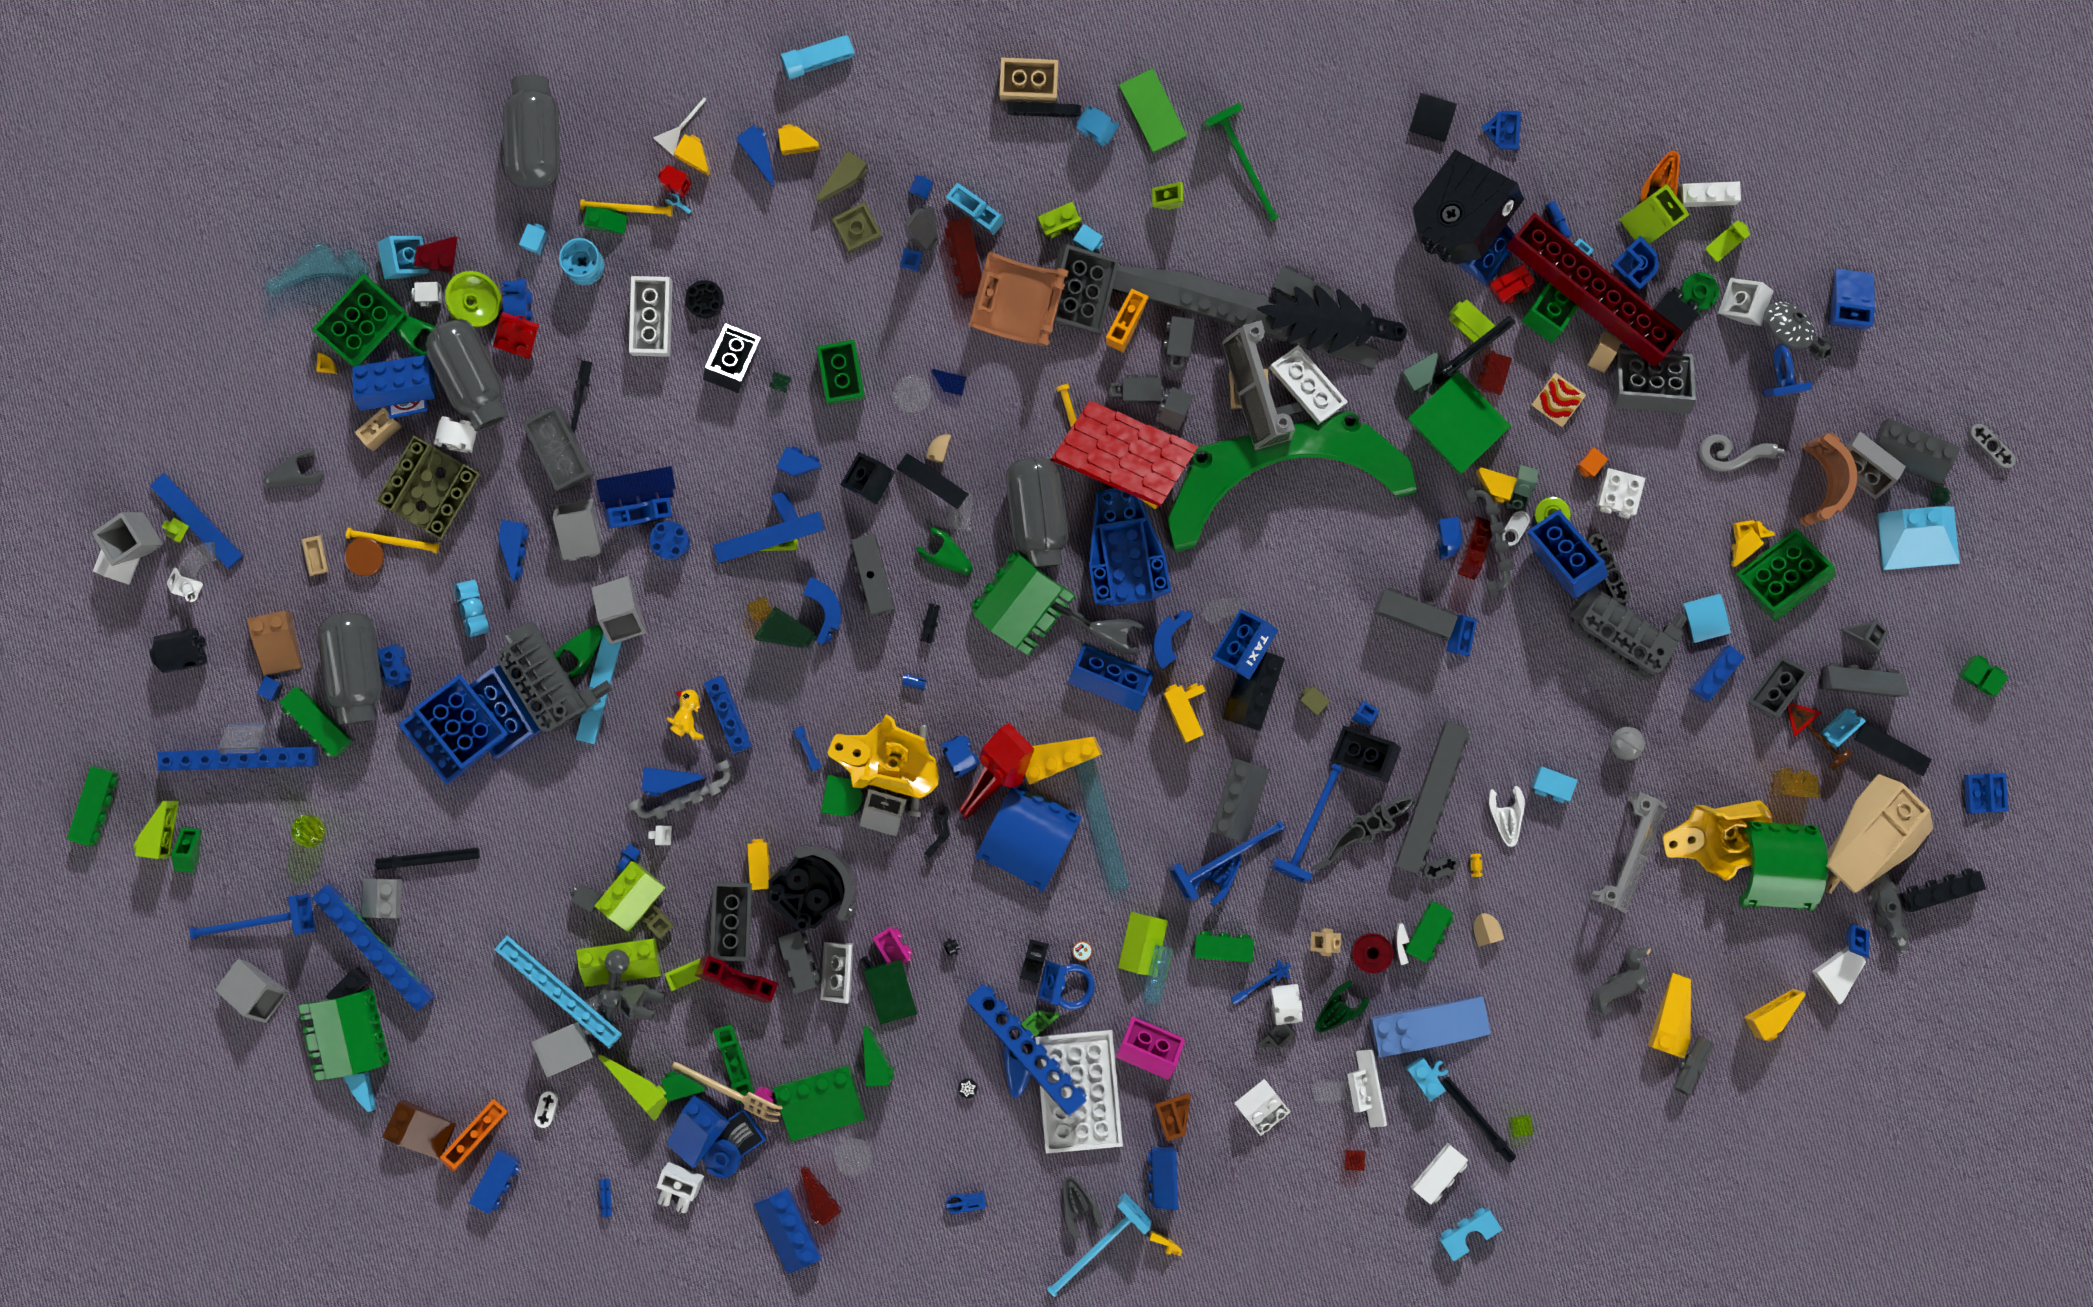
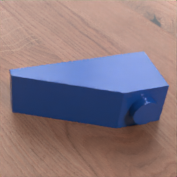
(756, 147)

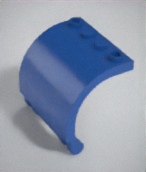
(1028, 836)

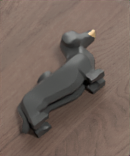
(1623, 983)

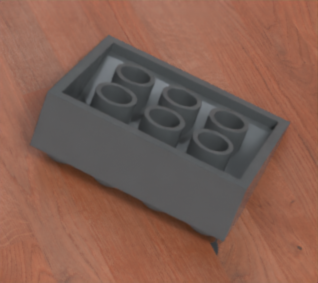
(1086, 288)
(1657, 388)

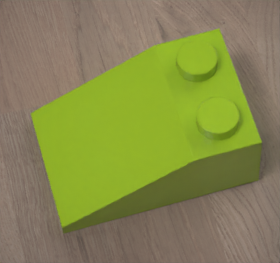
(157, 836)

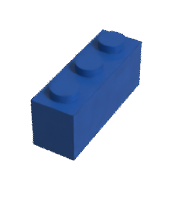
(1716, 673)
(495, 1182)

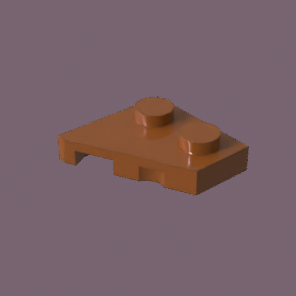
(1174, 1115)

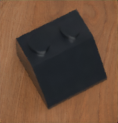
(867, 478)

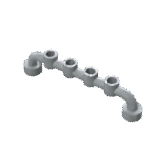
(679, 803)

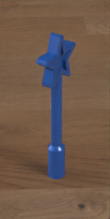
(1278, 972)

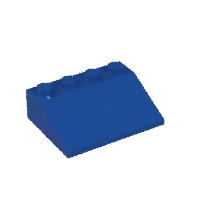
(507, 707)

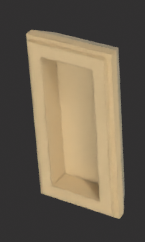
(315, 555)

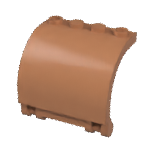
(1017, 300)
(1840, 474)

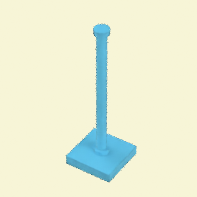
(1133, 1214)

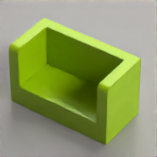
(682, 975)

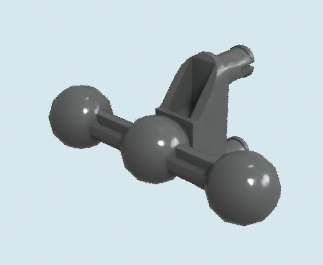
(628, 999)

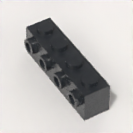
(1944, 890)

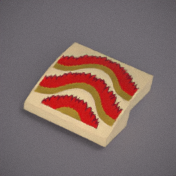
(1558, 399)

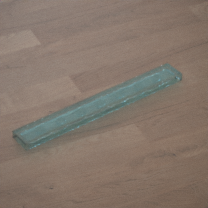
(1102, 826)

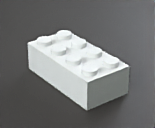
(650, 316)

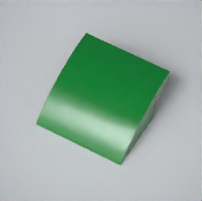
(1458, 423)

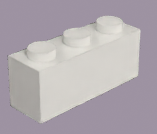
(1709, 194)
(1439, 1174)

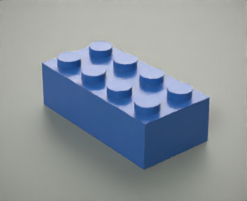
(393, 382)

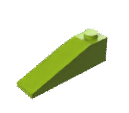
(642, 1090)

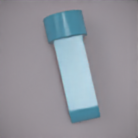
(816, 56)

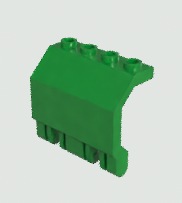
(1019, 603)
(345, 1034)

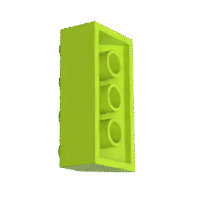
(642, 958)

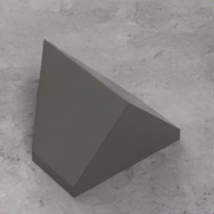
(1868, 635)

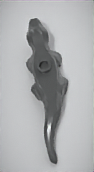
(1365, 827)
(1890, 912)

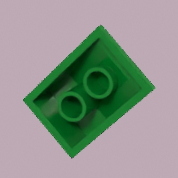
(1550, 313)
(877, 1065)

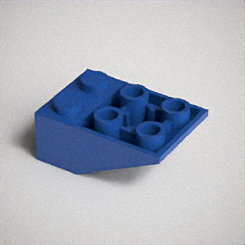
(1852, 300)

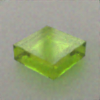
(1521, 1125)

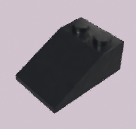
(731, 358)
(1366, 754)

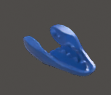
(1222, 877)
(1016, 1074)

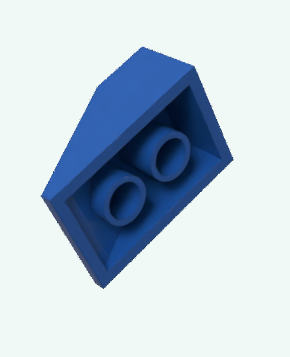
(662, 781)
(696, 1130)

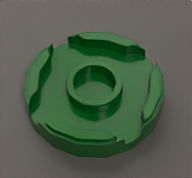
(1702, 289)

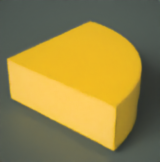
(325, 364)

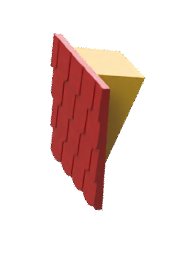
(1124, 453)

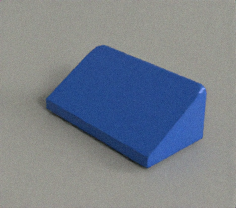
(784, 506)
(1462, 636)

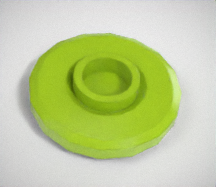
(1549, 506)

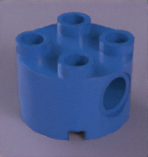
(669, 540)
(959, 755)

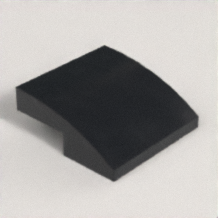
(1433, 117)

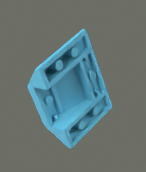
(1918, 537)

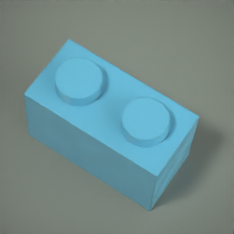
(1553, 784)

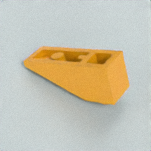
(1126, 320)

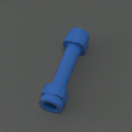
(799, 733)

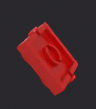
(516, 335)

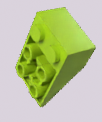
(1654, 215)

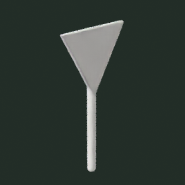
(670, 138)

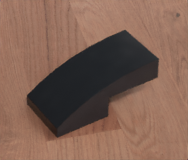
(1034, 961)

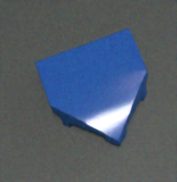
(1504, 129)

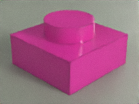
(765, 1093)

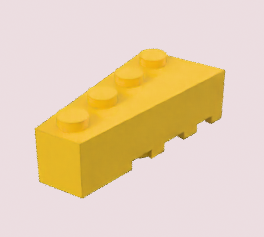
(1060, 756)

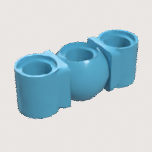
(471, 608)

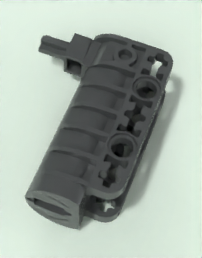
(545, 680)

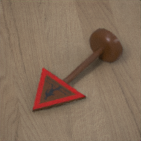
(1802, 717)

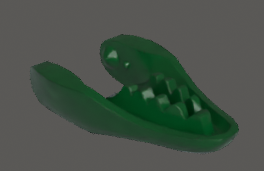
(1337, 1012)

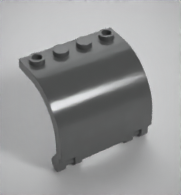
(845, 869)

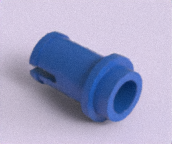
(914, 682)

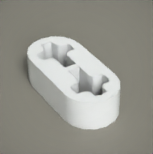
(542, 1107)

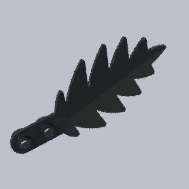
(1329, 319)

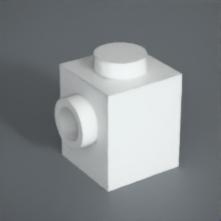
(427, 293)

